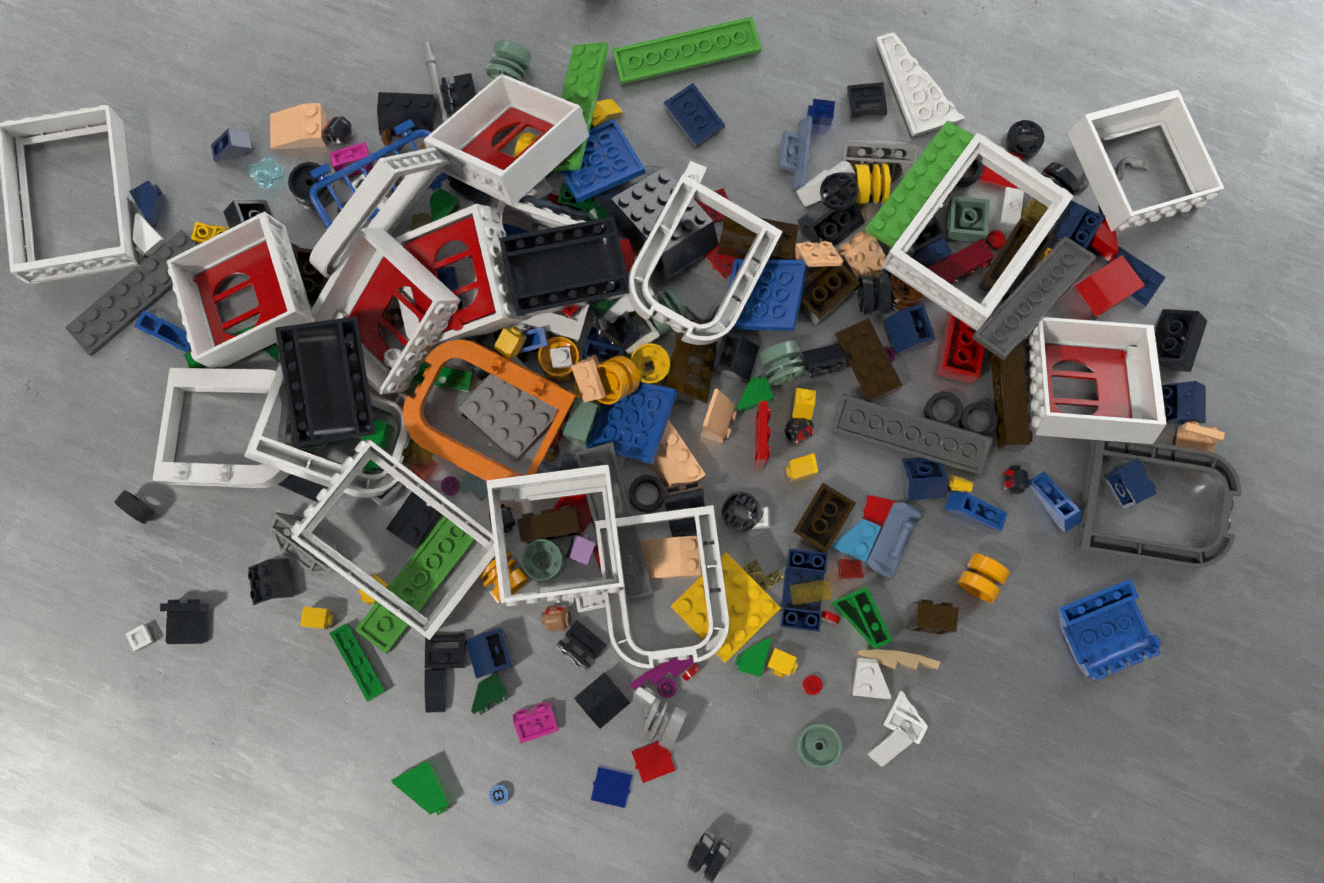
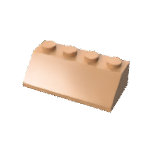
(674, 461)

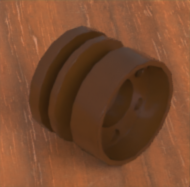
(900, 299)

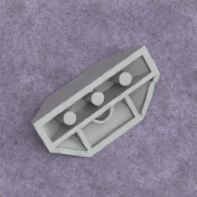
(896, 154)
(280, 528)

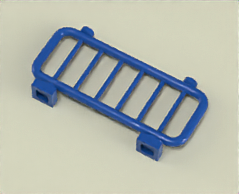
(321, 172)

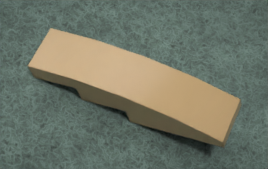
(891, 658)

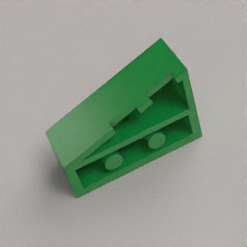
(864, 616)

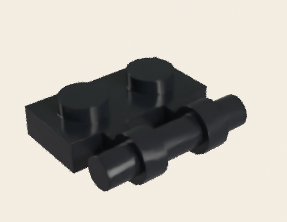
(463, 86)
(584, 640)

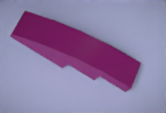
(674, 667)

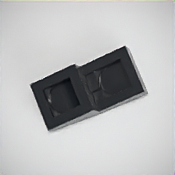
(435, 690)

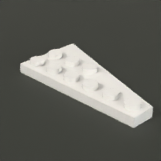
(916, 91)

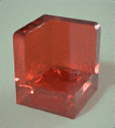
(422, 471)
(849, 569)

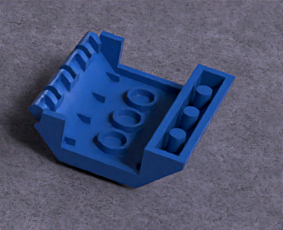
(1107, 631)

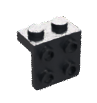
(620, 333)
(185, 621)

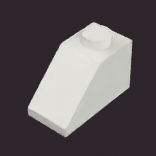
(146, 237)

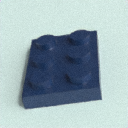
(694, 115)
(1149, 277)

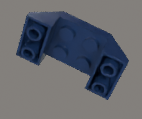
(800, 568)

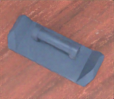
(893, 538)

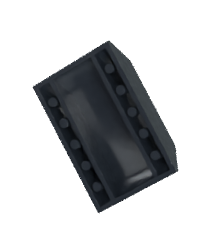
(639, 205)
(565, 267)
(325, 381)

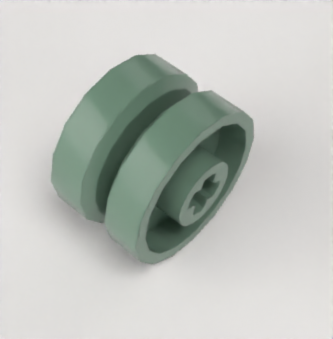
(828, 752)

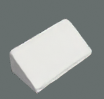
(890, 747)

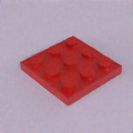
(762, 435)

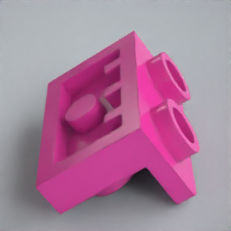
(348, 156)
(535, 722)

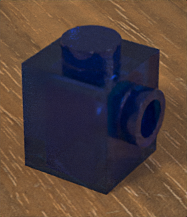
(821, 111)

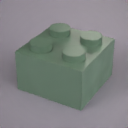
(967, 219)
(580, 422)

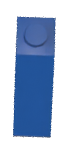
(1056, 502)
(975, 510)

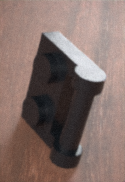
(866, 94)
(445, 657)

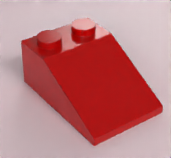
(1108, 286)

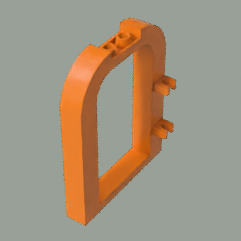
(501, 367)

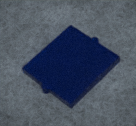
(611, 787)

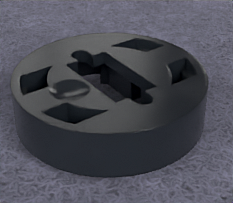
(1029, 128)
(836, 179)
(735, 500)

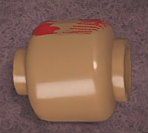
(556, 618)

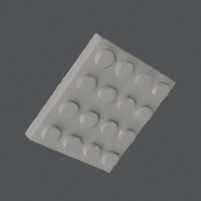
(507, 413)

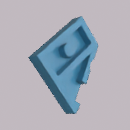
(858, 540)

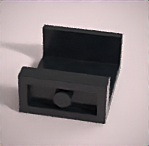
(683, 497)

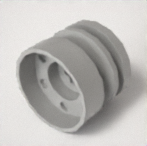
(663, 724)

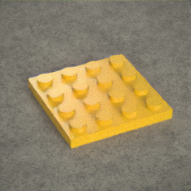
(747, 607)

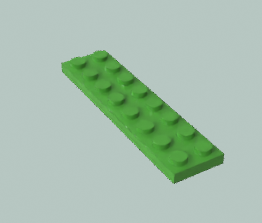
(686, 50)
(582, 88)
(919, 184)
(417, 582)

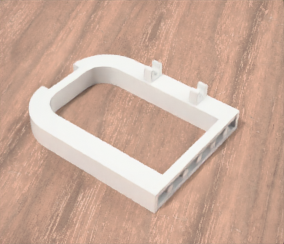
(419, 171)
(742, 284)
(317, 468)
(221, 475)
(713, 584)

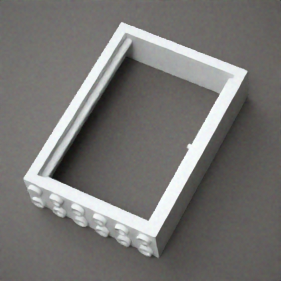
(16, 197)
(938, 289)
(327, 498)

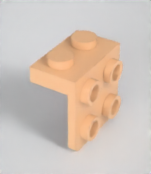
(817, 254)
(863, 254)
(588, 379)
(1198, 437)

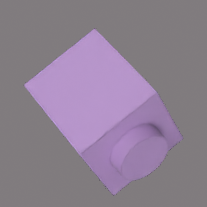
(580, 549)

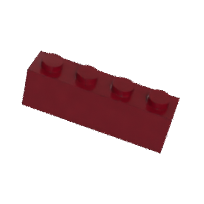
(964, 262)

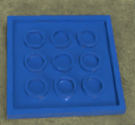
(605, 163)
(775, 296)
(635, 422)

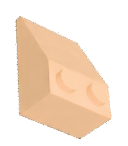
(298, 127)
(718, 417)
(672, 557)

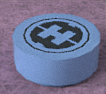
(498, 794)

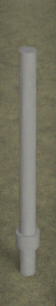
(430, 61)

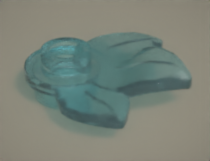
(265, 172)
(474, 483)

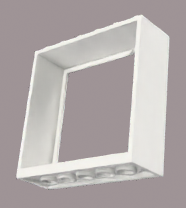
(1160, 110)
(554, 323)
(551, 486)

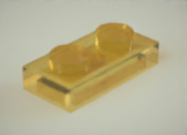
(810, 592)

